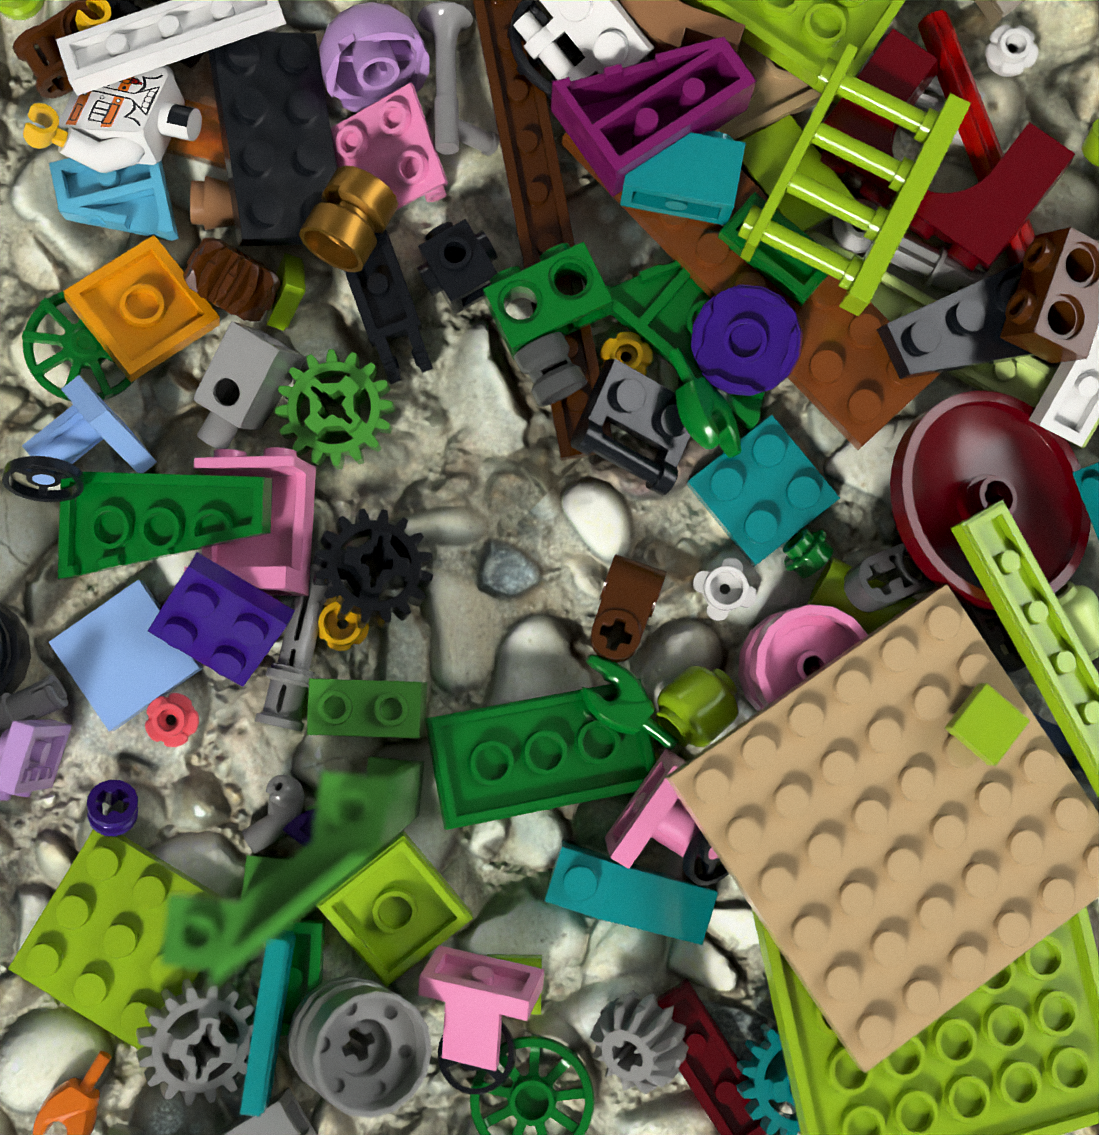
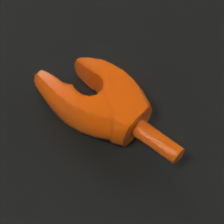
(73, 1102)

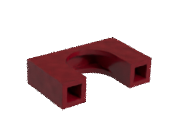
(972, 221)

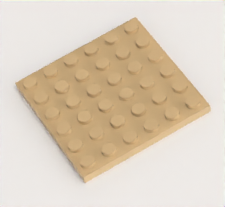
(882, 841)

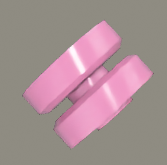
(782, 641)

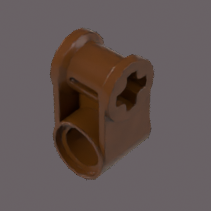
(45, 36)
(626, 600)

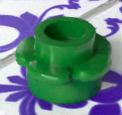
(807, 552)

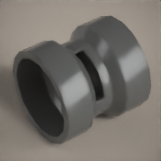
(550, 369)

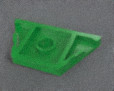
(662, 311)

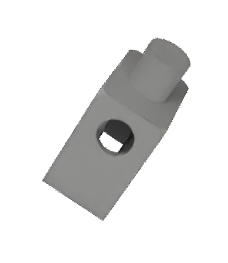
(249, 364)

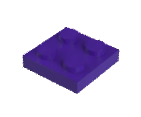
(220, 620)

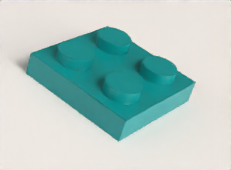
(763, 491)

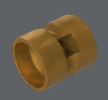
(345, 223)

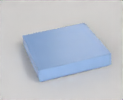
(118, 660)

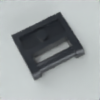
(641, 410)

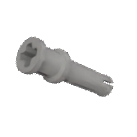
(291, 673)

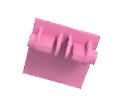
(394, 146)

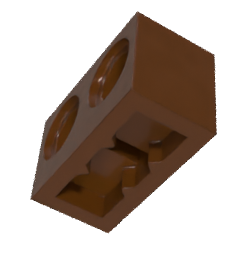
(1056, 297)

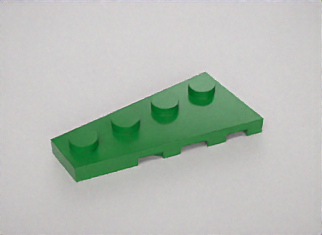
(155, 516)

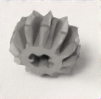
(639, 1042)

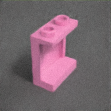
(278, 560)

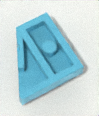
(121, 200)

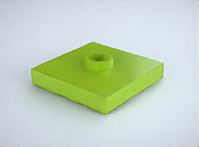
(395, 909)

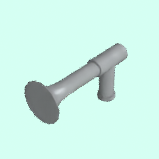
(445, 23)

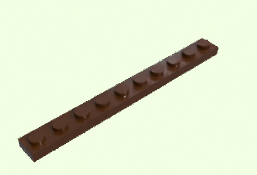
(535, 191)

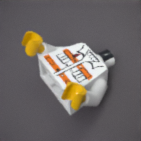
(117, 122)

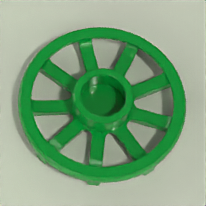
(77, 346)
(532, 1096)

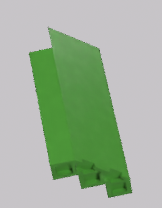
(351, 825)

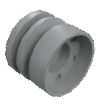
(386, 1054)

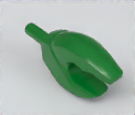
(704, 410)
(631, 705)

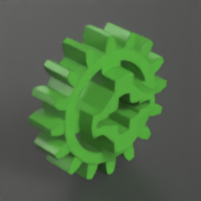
(320, 424)

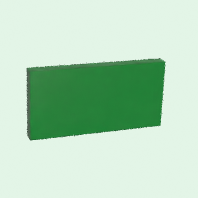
(531, 758)

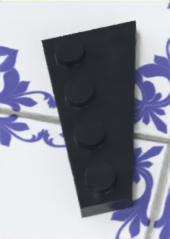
(955, 329)

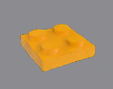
(141, 308)

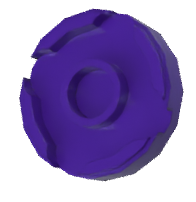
(747, 340)

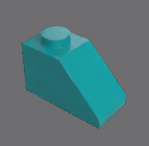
(689, 178)

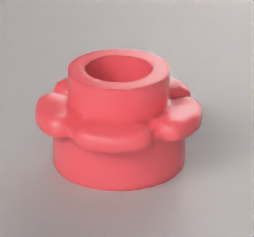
(186, 719)

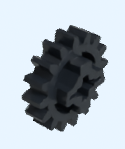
(393, 569)

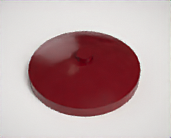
(974, 455)

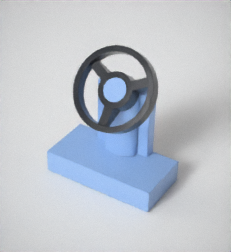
(68, 439)

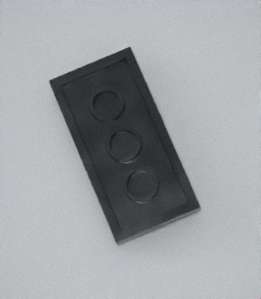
(273, 133)

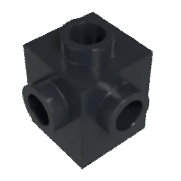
(457, 264)

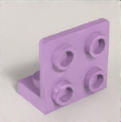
(31, 756)

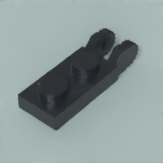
(387, 307)

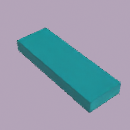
(268, 1023)

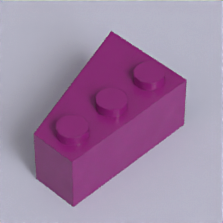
(646, 107)

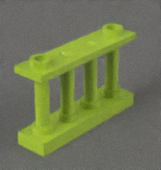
(906, 177)

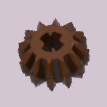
(231, 279)

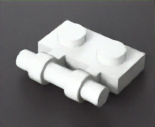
(596, 27)

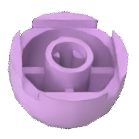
(371, 54)

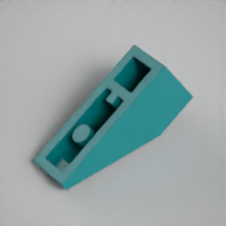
(631, 896)

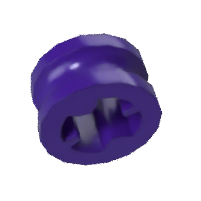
(115, 822)

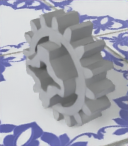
(183, 1023)

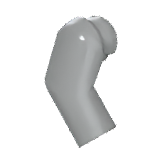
(284, 805)

